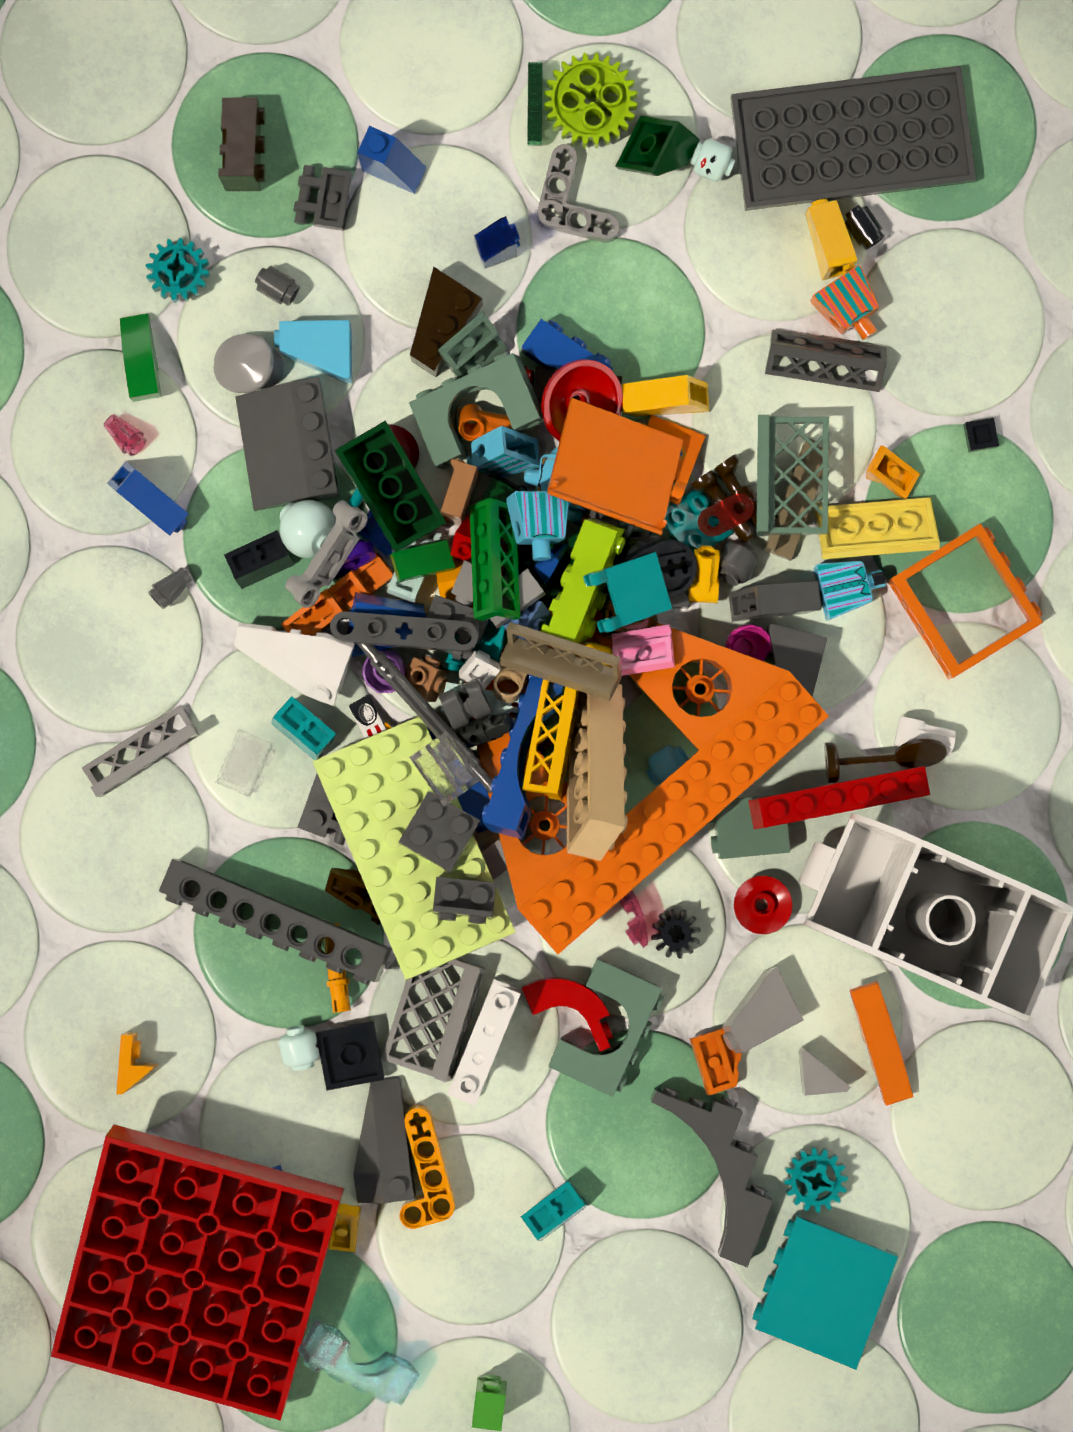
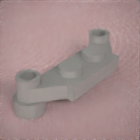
(330, 555)

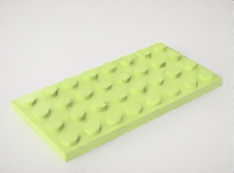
(374, 799)

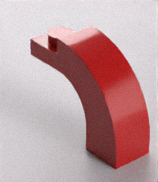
(566, 992)

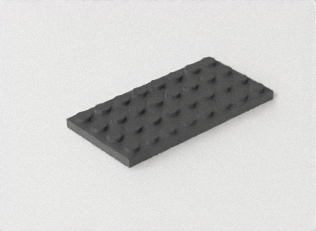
(853, 138)

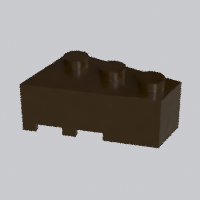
(444, 313)

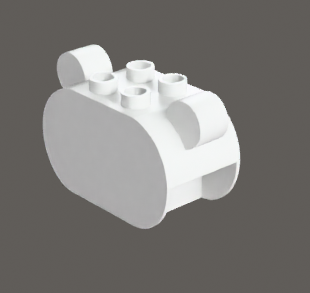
(936, 914)

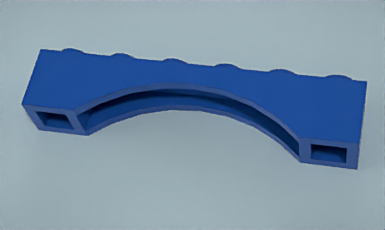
(508, 807)

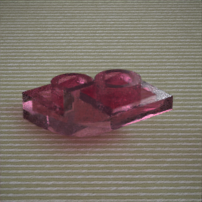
(637, 926)

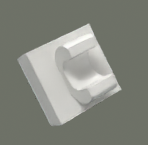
(480, 667)

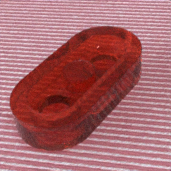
(726, 514)

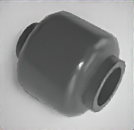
(737, 563)

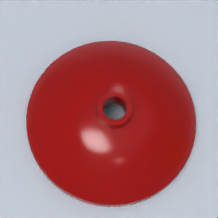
(587, 381)

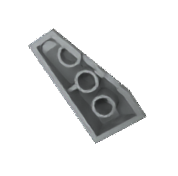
(383, 1156)

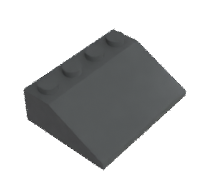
(287, 444)

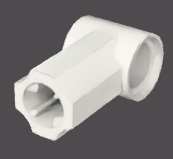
(914, 729)

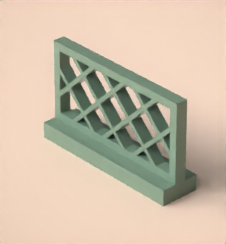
(766, 476)

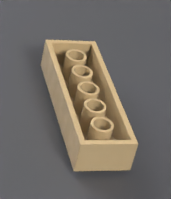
(596, 776)

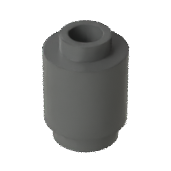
(276, 285)

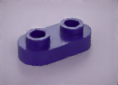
(360, 555)

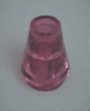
(126, 436)

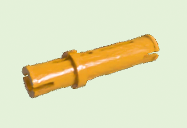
(337, 983)

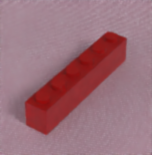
(839, 797)

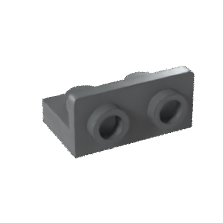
(464, 899)

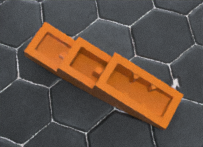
(340, 597)
(881, 1043)

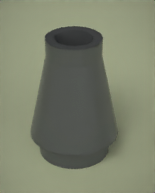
(169, 588)

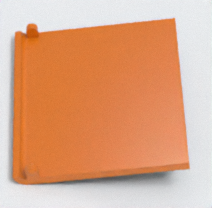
(615, 466)

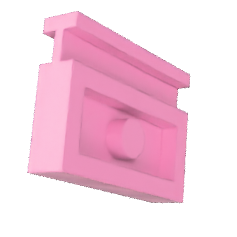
(644, 649)

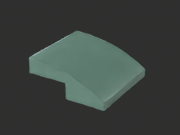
(472, 346)

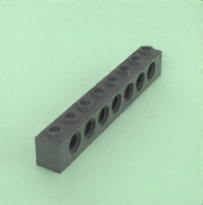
(176, 888)

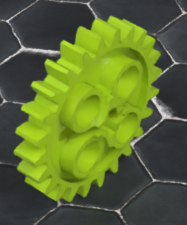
(607, 80)

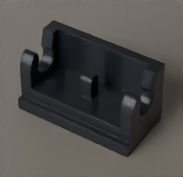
(258, 559)

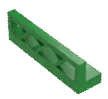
(488, 559)

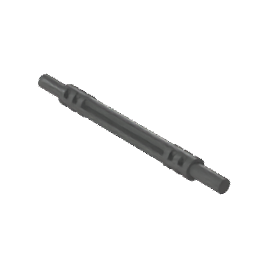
(422, 708)

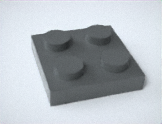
(439, 832)

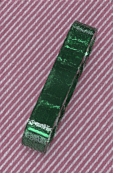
(534, 124)

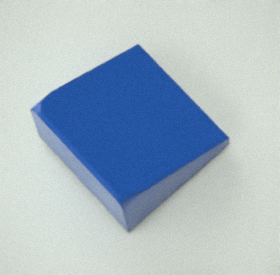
(547, 567)

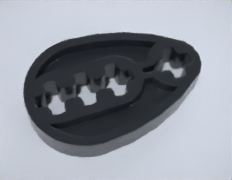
(674, 552)

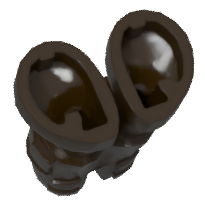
(727, 473)

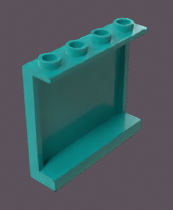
(824, 1291)

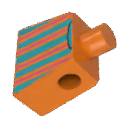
(848, 303)

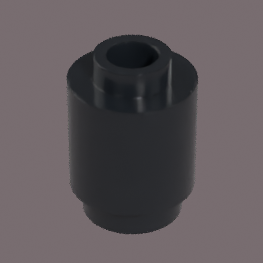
(864, 227)

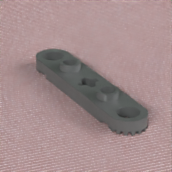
(427, 632)

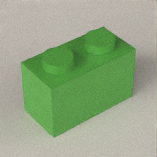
(489, 1403)

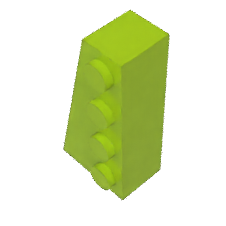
(577, 604)

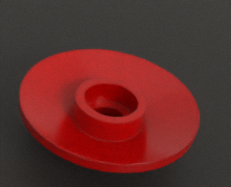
(777, 910)

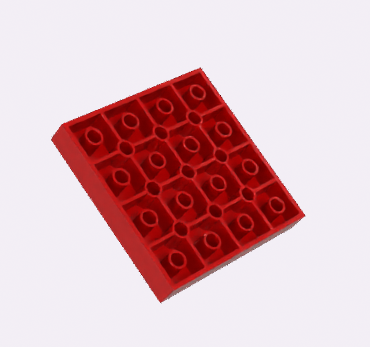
(196, 1271)

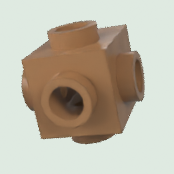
(427, 676)

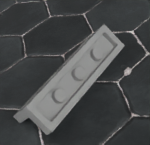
(142, 761)

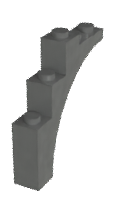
(744, 1206)

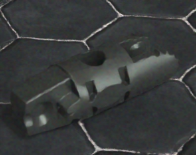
(484, 729)

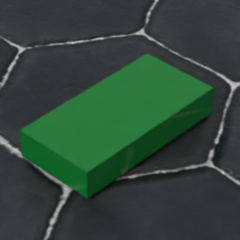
(422, 561)

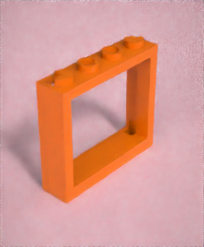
(926, 627)

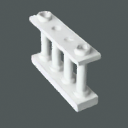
(484, 1042)

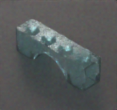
(386, 1376)

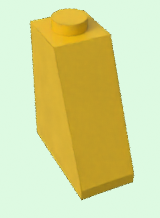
(830, 239)
(665, 396)

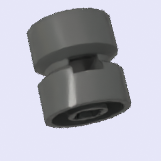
(465, 704)

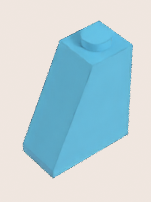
(318, 345)

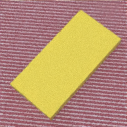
(879, 528)

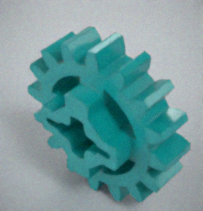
(165, 269)
(811, 1192)

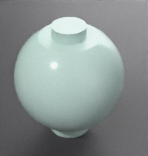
(305, 527)

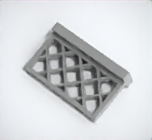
(454, 1029)

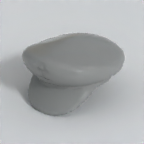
(247, 364)

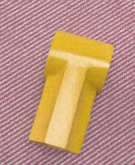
(706, 584)

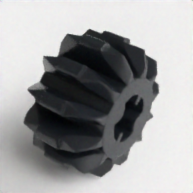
(684, 928)

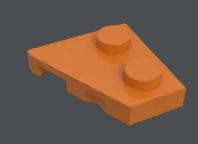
(715, 1061)

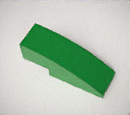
(139, 358)

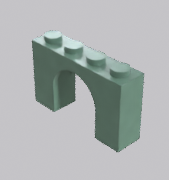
(437, 409)
(606, 1069)

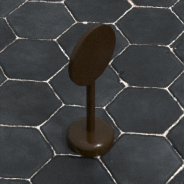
(910, 755)

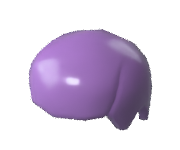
(375, 680)

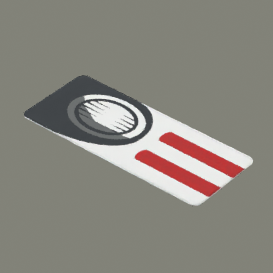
(367, 717)

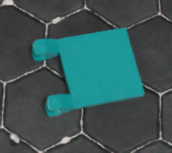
(635, 591)

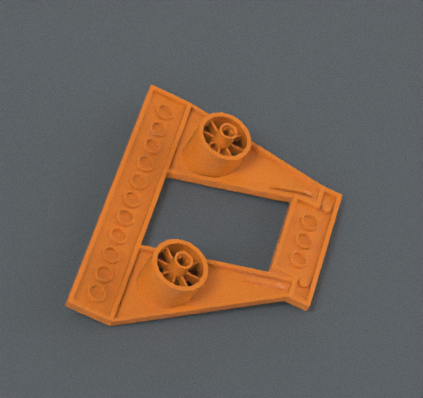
(753, 730)

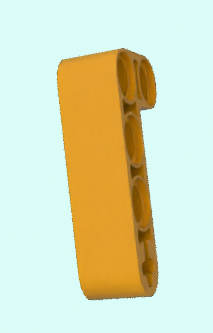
(425, 1163)

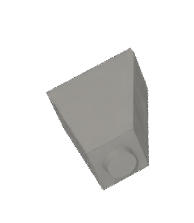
(761, 1013)

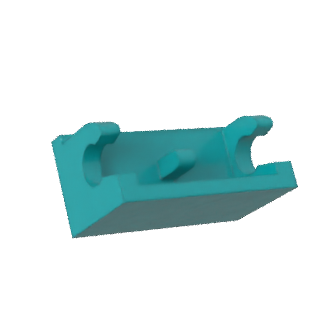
(303, 728)
(554, 1211)

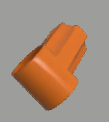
(485, 422)

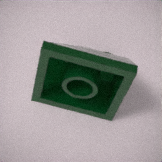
(657, 147)

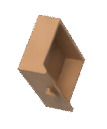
(459, 492)

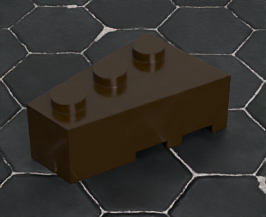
(242, 144)

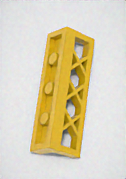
(562, 744)

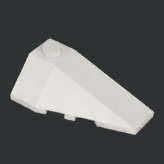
(306, 662)

